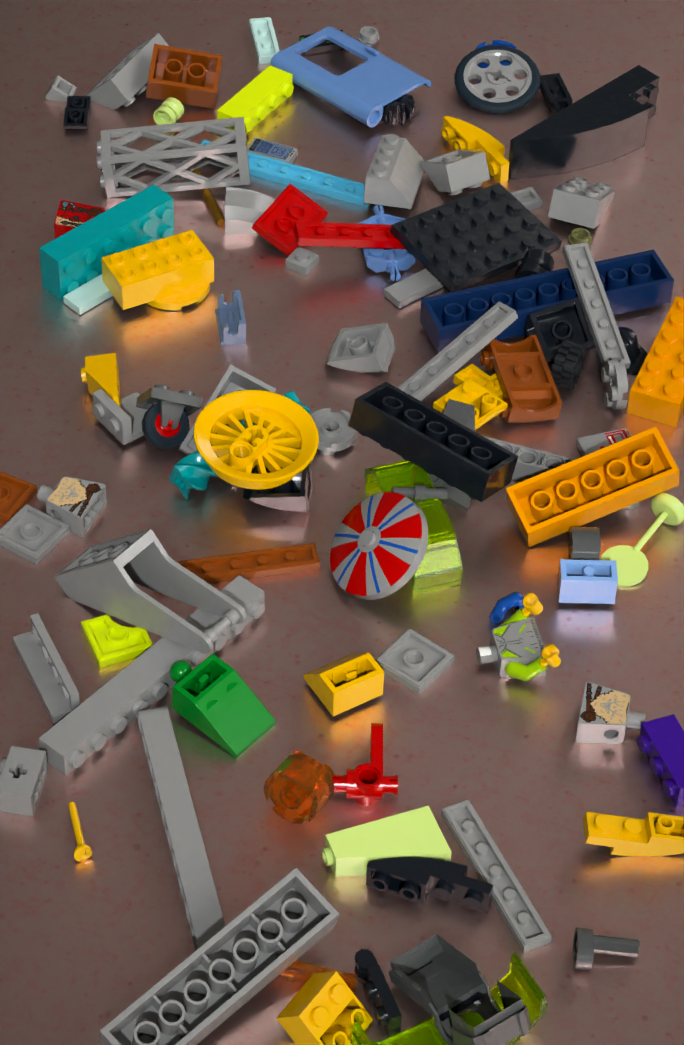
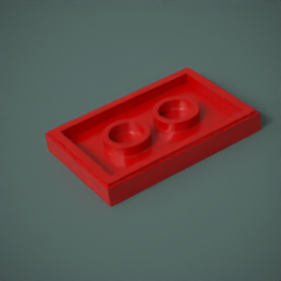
(279, 218)

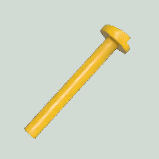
(81, 851)

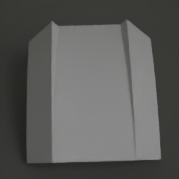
(243, 210)
(363, 349)

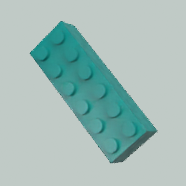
(77, 254)

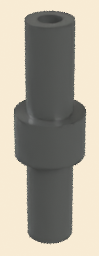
(421, 493)

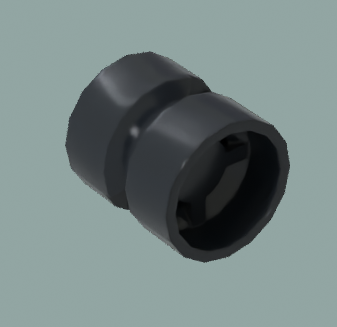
(535, 262)

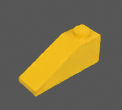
(102, 373)

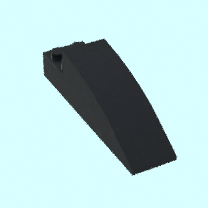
(589, 130)

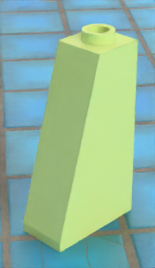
(400, 835)

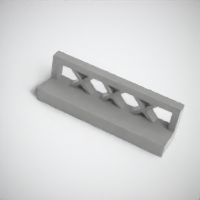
(47, 670)

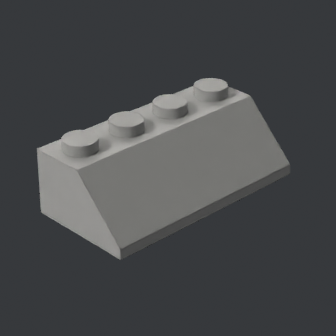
(127, 77)
(393, 173)

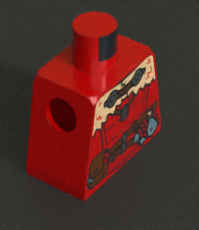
(72, 215)

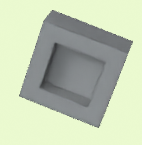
(301, 261)

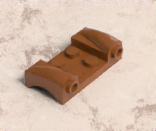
(524, 380)

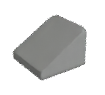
(60, 90)

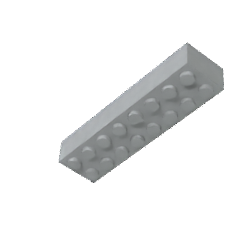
(227, 968)

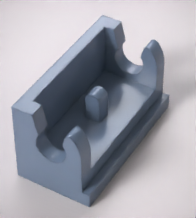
(231, 320)

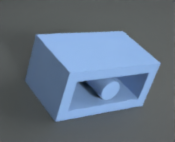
(587, 581)

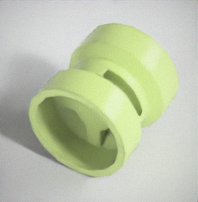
(168, 112)

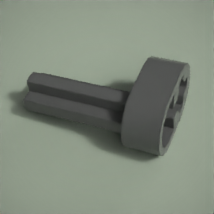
(587, 944)

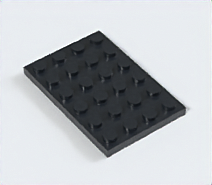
(474, 237)

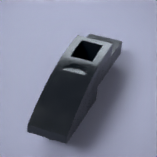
(418, 877)

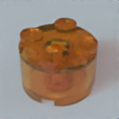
(299, 787)

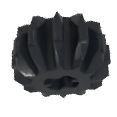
(399, 110)

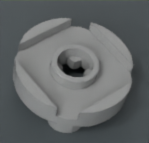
(616, 383)
(333, 440)

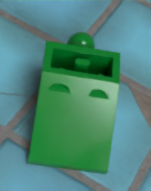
(219, 704)

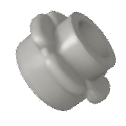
(368, 35)

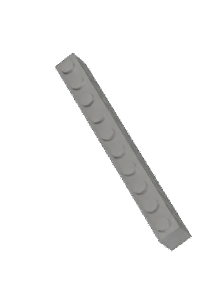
(138, 685)

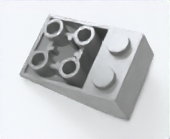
(580, 202)

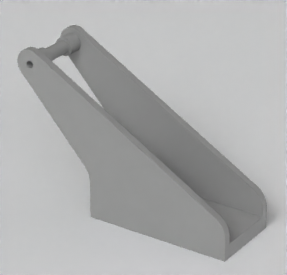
(106, 578)

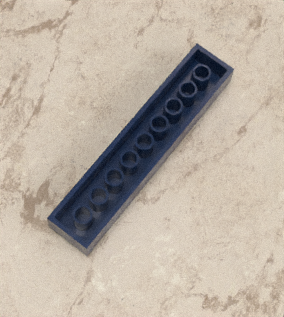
(628, 280)

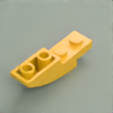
(469, 137)
(629, 836)

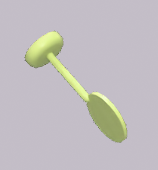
(630, 561)

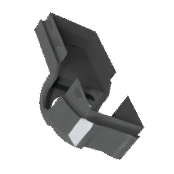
(450, 986)

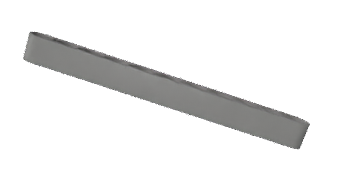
(180, 825)

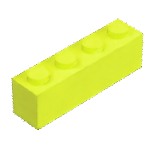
(258, 97)

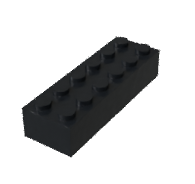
(433, 441)

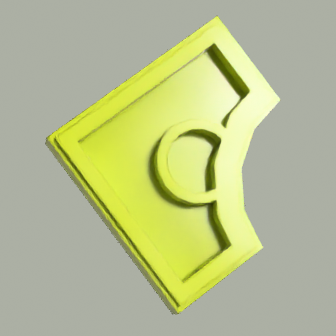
(113, 642)

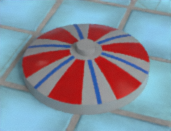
(379, 546)

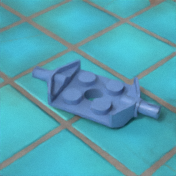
(387, 260)

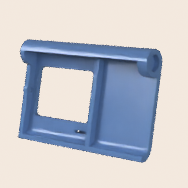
(358, 91)

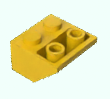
(469, 392)
(347, 682)
(323, 1012)

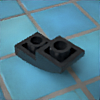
(77, 112)

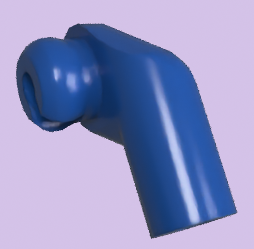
(504, 604)

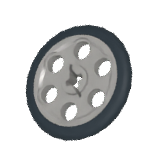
(492, 55)

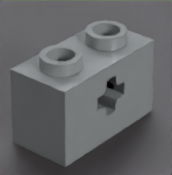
(22, 780)

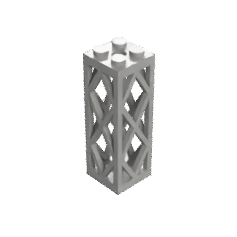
(121, 162)

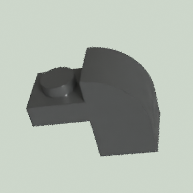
(584, 543)

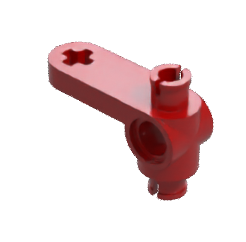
(366, 781)

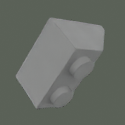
(457, 170)

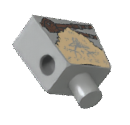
(74, 502)
(606, 715)

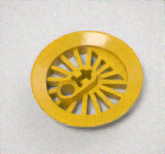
(271, 443)

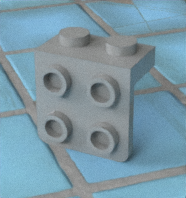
(122, 421)

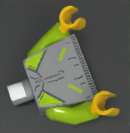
(518, 645)

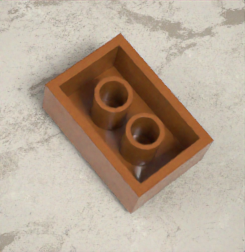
(184, 75)

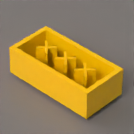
(157, 269)

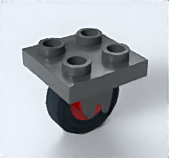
(167, 415)

